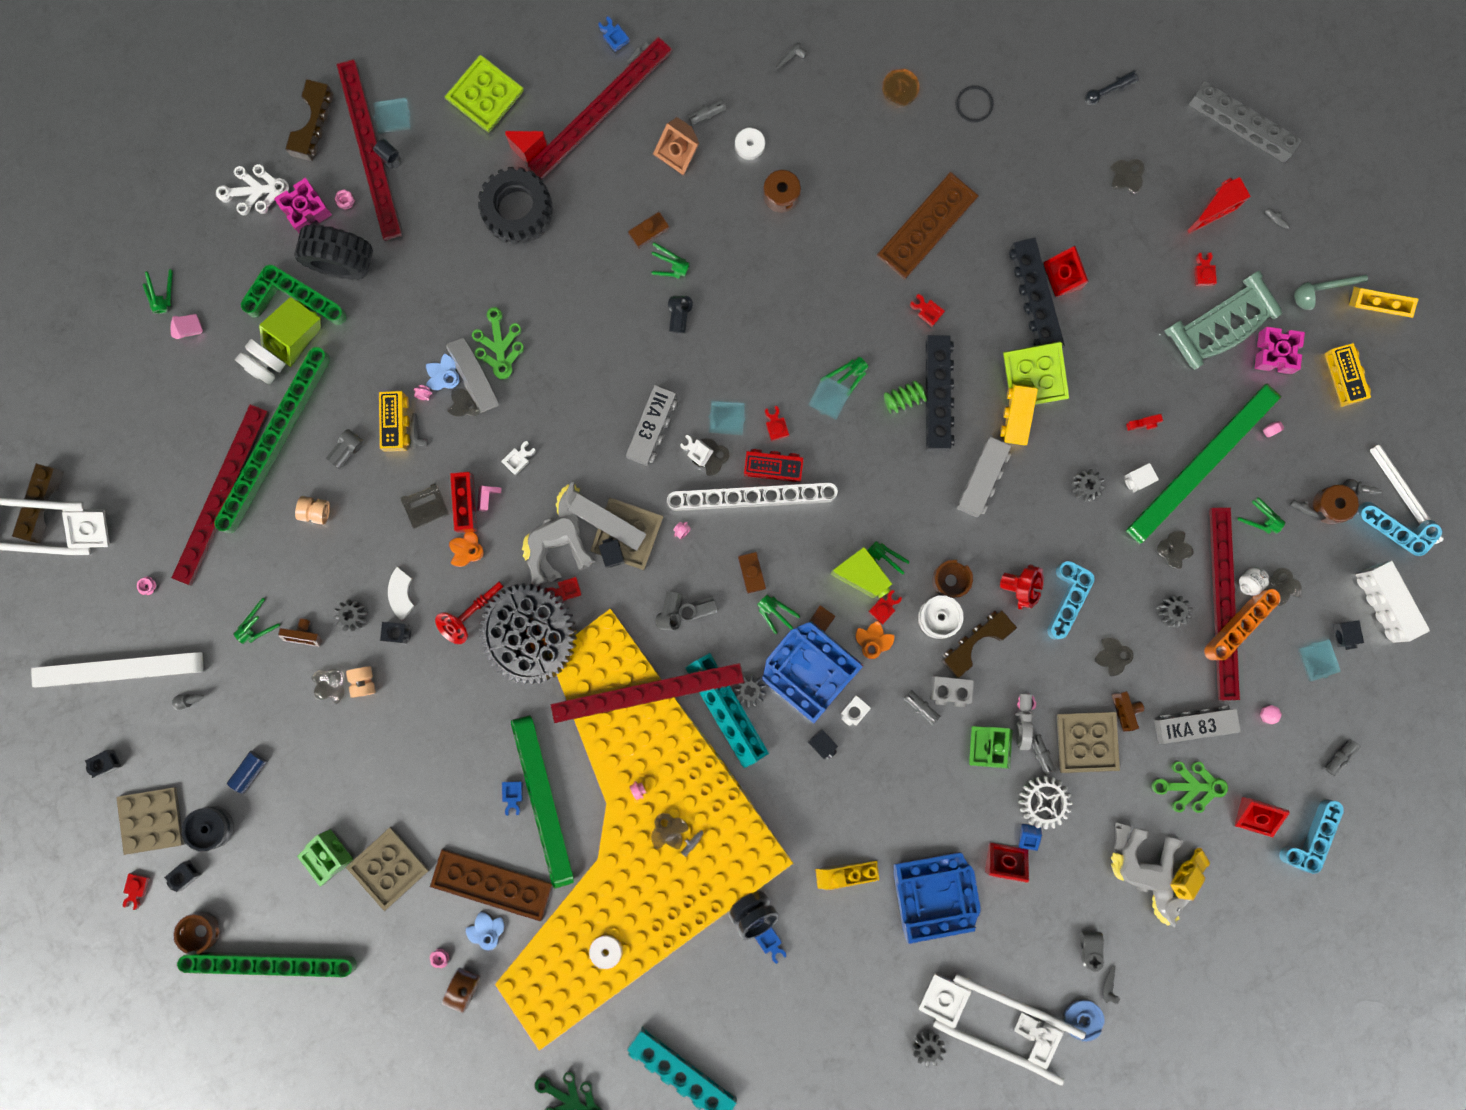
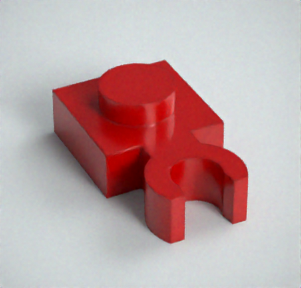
(1205, 273)
(929, 312)
(1149, 422)
(776, 426)
(567, 589)
(883, 609)
(135, 887)

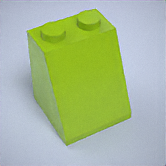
(289, 330)
(863, 574)

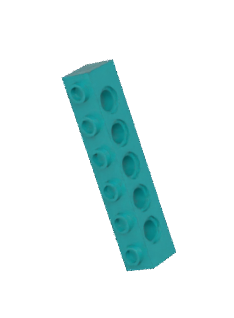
(731, 717)
(645, 1039)

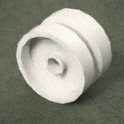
(259, 363)
(929, 620)

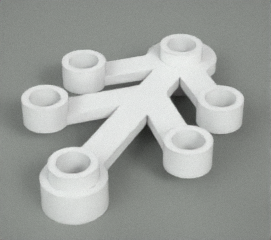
(255, 191)

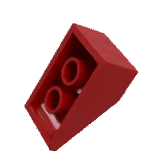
(1225, 200)

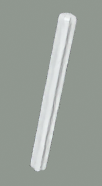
(1402, 487)

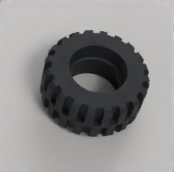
(504, 184)
(333, 252)

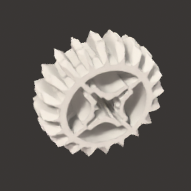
(1038, 807)

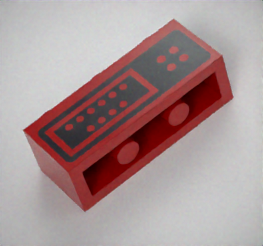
(773, 466)
(463, 502)

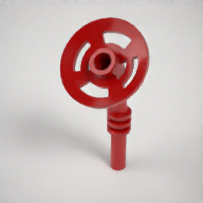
(457, 622)

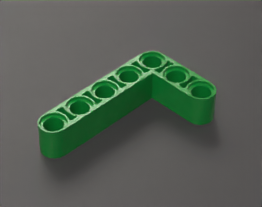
(295, 291)

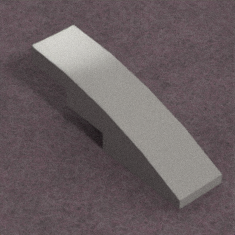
(472, 374)
(606, 521)

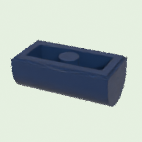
(246, 772)

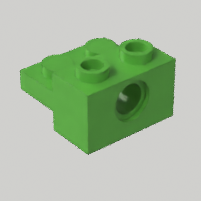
(1000, 747)
(324, 857)

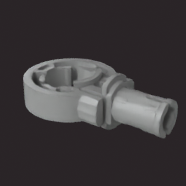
(1024, 723)

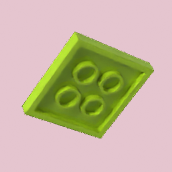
(484, 93)
(1038, 367)

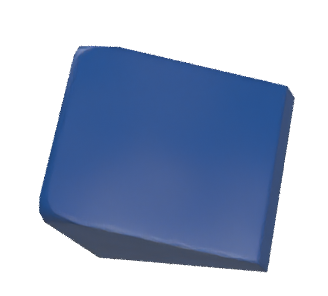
(1030, 837)

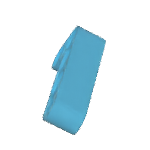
(1395, 526)
(1067, 602)
(1316, 834)

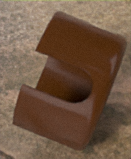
(781, 201)
(1325, 502)
(963, 576)
(189, 940)
(453, 997)

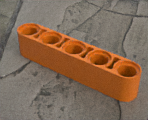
(1234, 627)

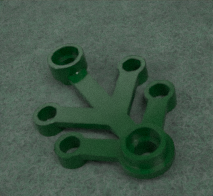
(571, 1102)

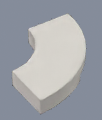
(399, 593)

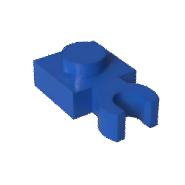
(614, 35)
(512, 793)
(769, 942)

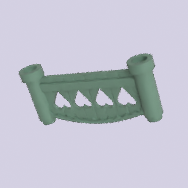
(1255, 294)

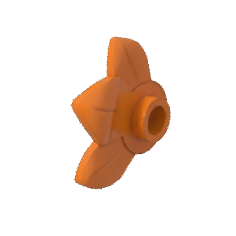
(463, 547)
(874, 637)

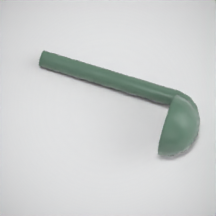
(1305, 293)

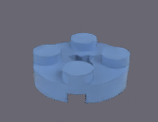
(1088, 1009)

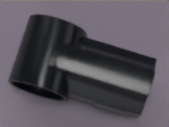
(387, 153)
(679, 308)

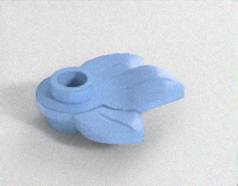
(441, 372)
(485, 928)

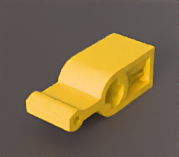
(1190, 876)

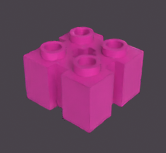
(293, 202)
(1272, 342)

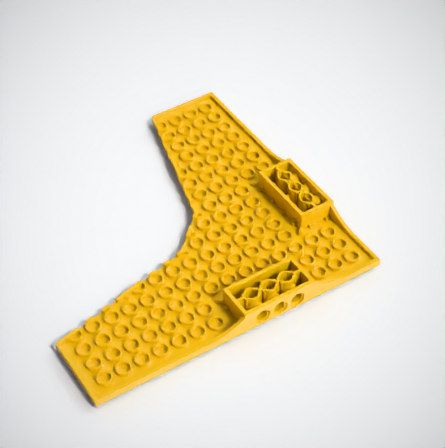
(633, 891)

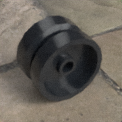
(207, 828)
(753, 915)

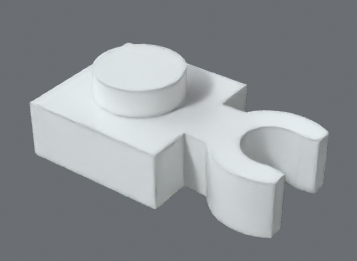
(698, 451)
(516, 461)
(1029, 1028)

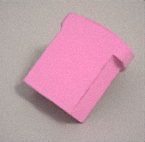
(185, 326)
(483, 496)

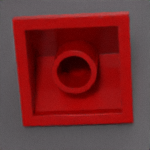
(526, 143)
(1066, 272)
(1260, 817)
(1008, 862)

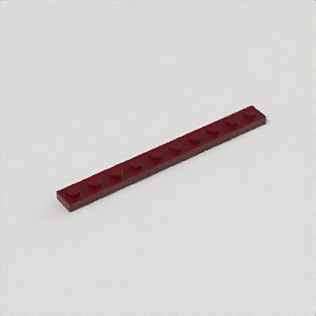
(600, 108)
(366, 141)
(229, 473)
(1224, 597)
(647, 693)

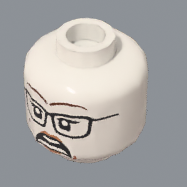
(1253, 581)

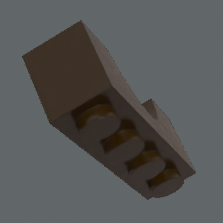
(304, 141)
(30, 522)
(997, 627)

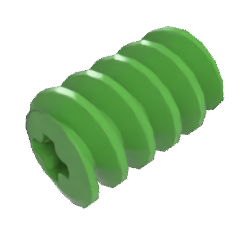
(904, 396)

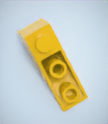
(847, 875)

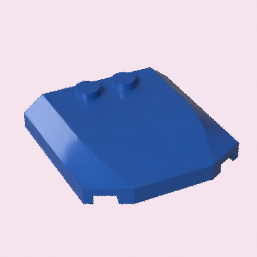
(809, 669)
(936, 897)

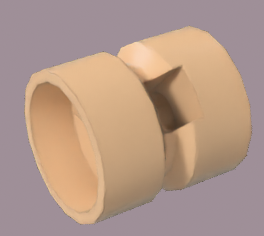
(308, 510)
(359, 675)

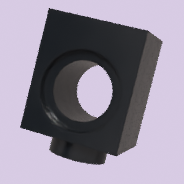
(611, 553)
(387, 632)
(1348, 634)
(823, 745)
(110, 761)
(190, 875)

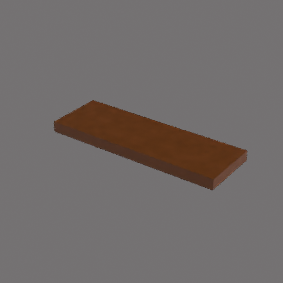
(927, 225)
(491, 884)

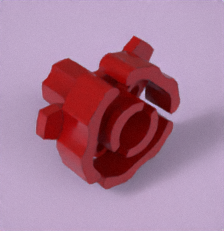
(1024, 585)

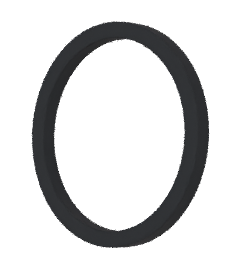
(979, 88)

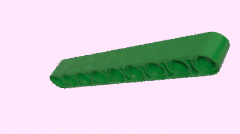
(542, 802)
(258, 968)

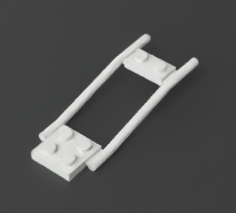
(82, 527)
(947, 999)

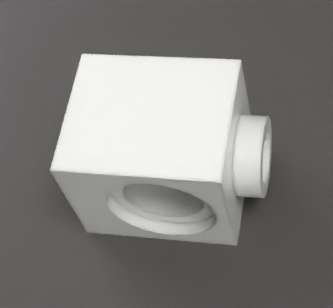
(1141, 478)
(863, 709)

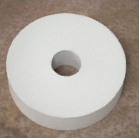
(750, 135)
(601, 960)

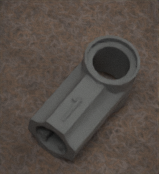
(347, 445)
(700, 608)
(669, 618)

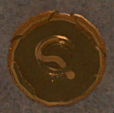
(900, 87)

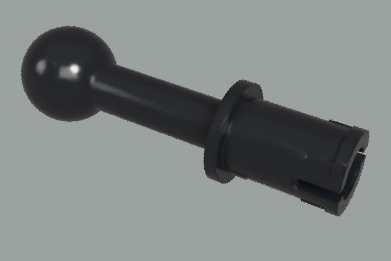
(1093, 96)

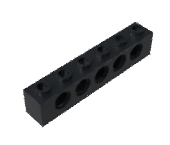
(1029, 249)
(944, 345)

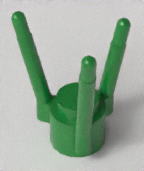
(680, 265)
(158, 303)
(856, 367)
(1273, 521)
(877, 552)
(767, 605)
(245, 631)

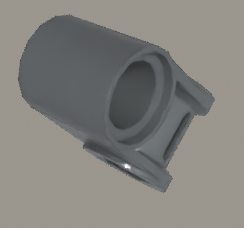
(1092, 947)

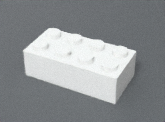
(1392, 602)

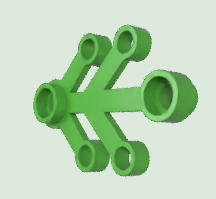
(499, 346)
(1193, 787)

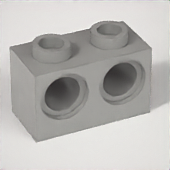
(952, 686)

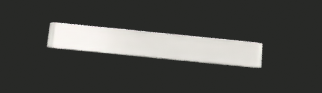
(761, 492)
(117, 670)

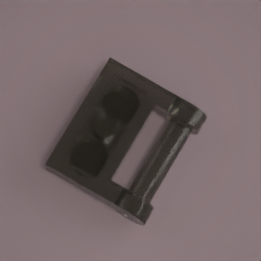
(428, 511)

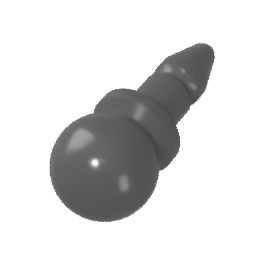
(1358, 487)
(184, 701)

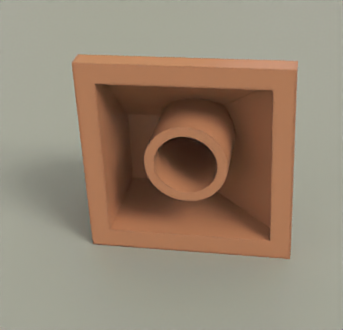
(677, 145)

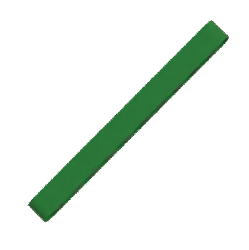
(264, 445)
(1203, 463)

